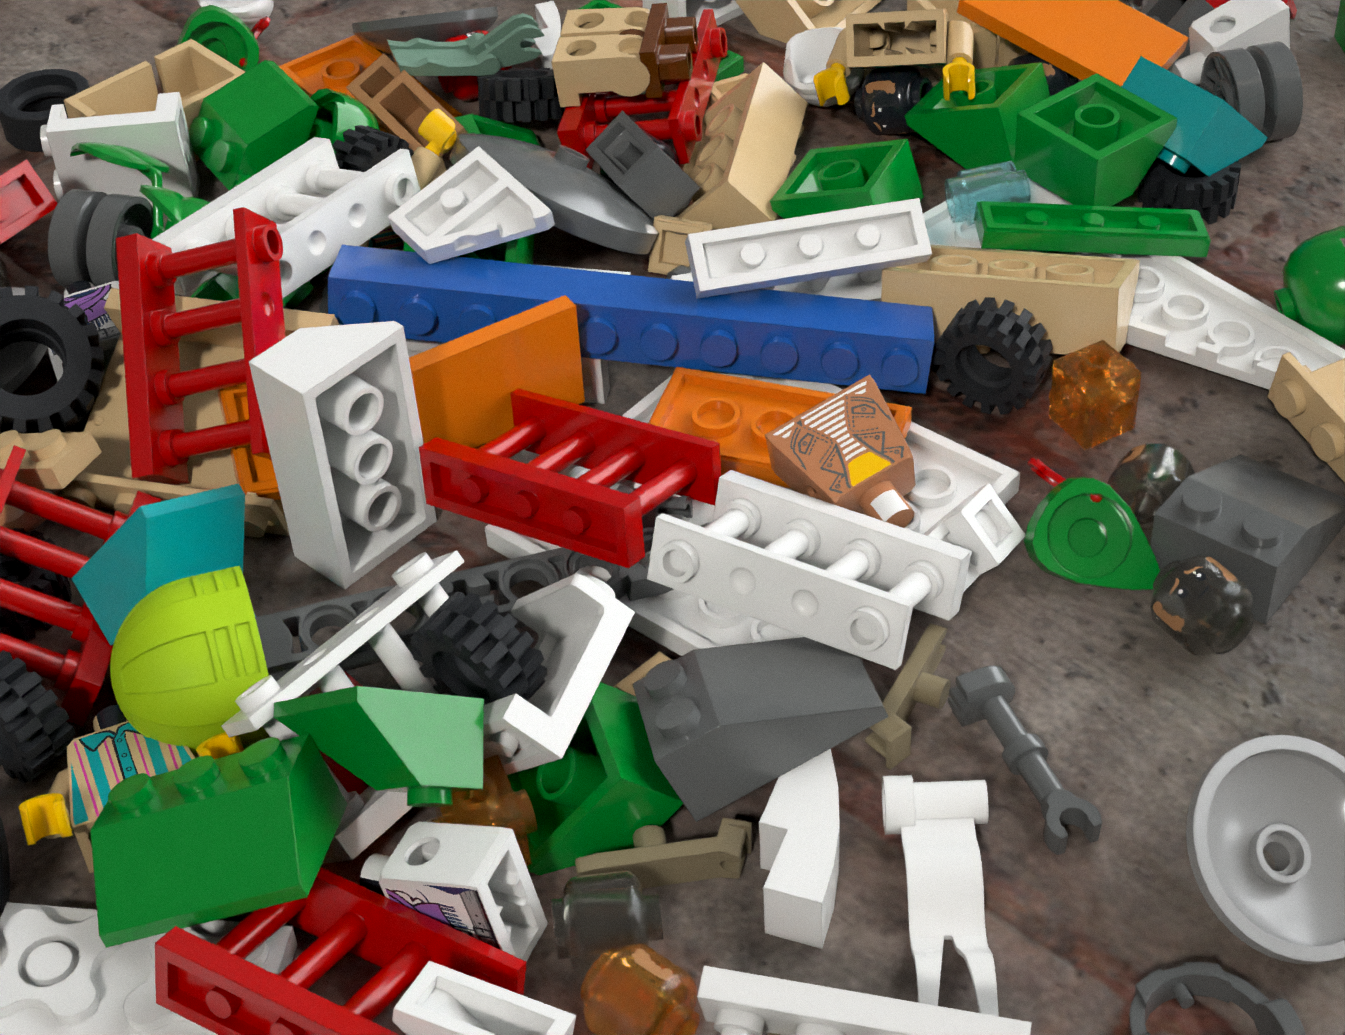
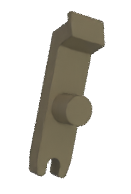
(913, 685)
(678, 862)

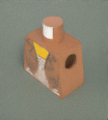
(848, 454)

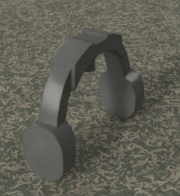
(1209, 980)

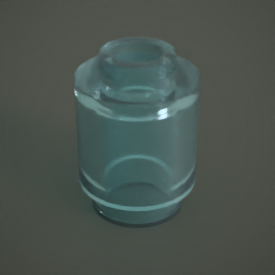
(986, 183)

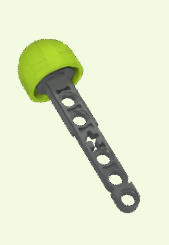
(200, 646)

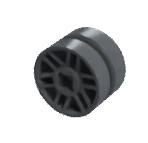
(1258, 84)
(86, 232)

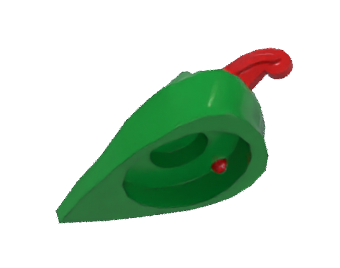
(225, 35)
(1088, 535)

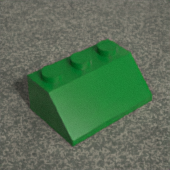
(213, 838)

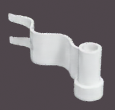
(943, 878)

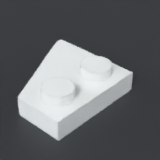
(469, 210)

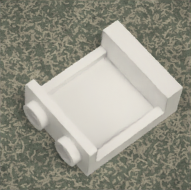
(156, 133)
(578, 635)

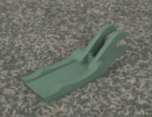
(474, 56)

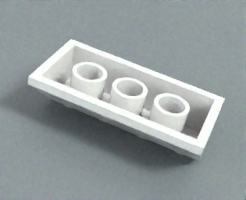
(344, 444)

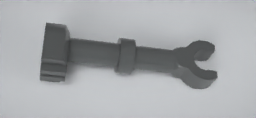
(987, 696)

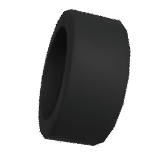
(27, 96)

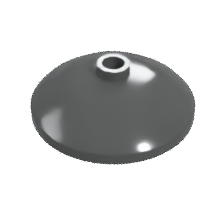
(432, 27)

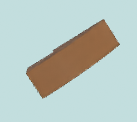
(396, 101)

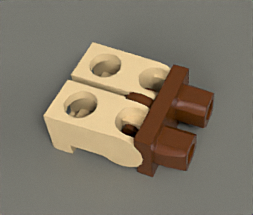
(622, 52)

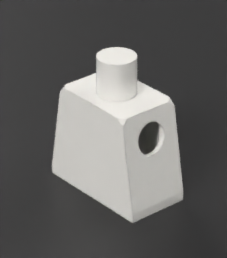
(1231, 27)

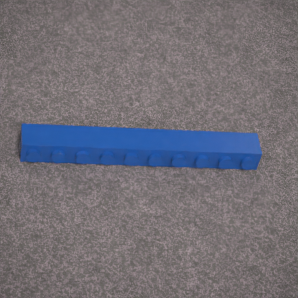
(644, 317)

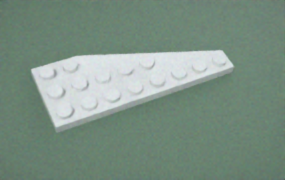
(1185, 310)

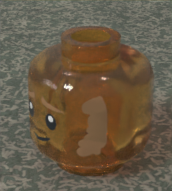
(639, 994)

